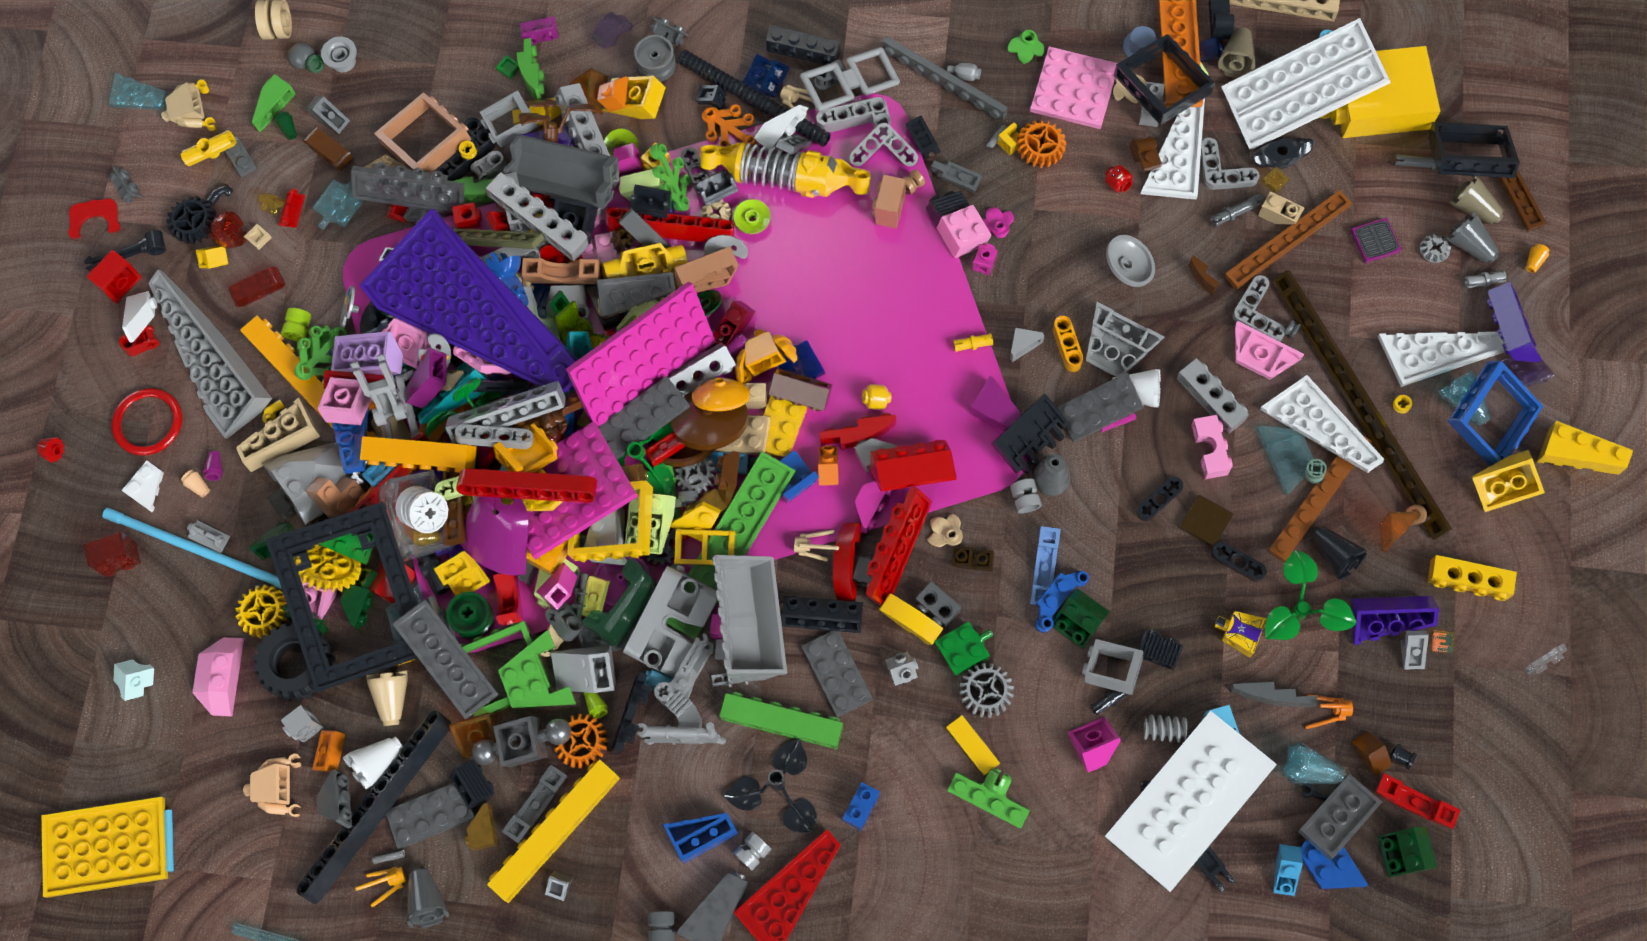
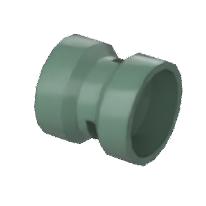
(1312, 474)

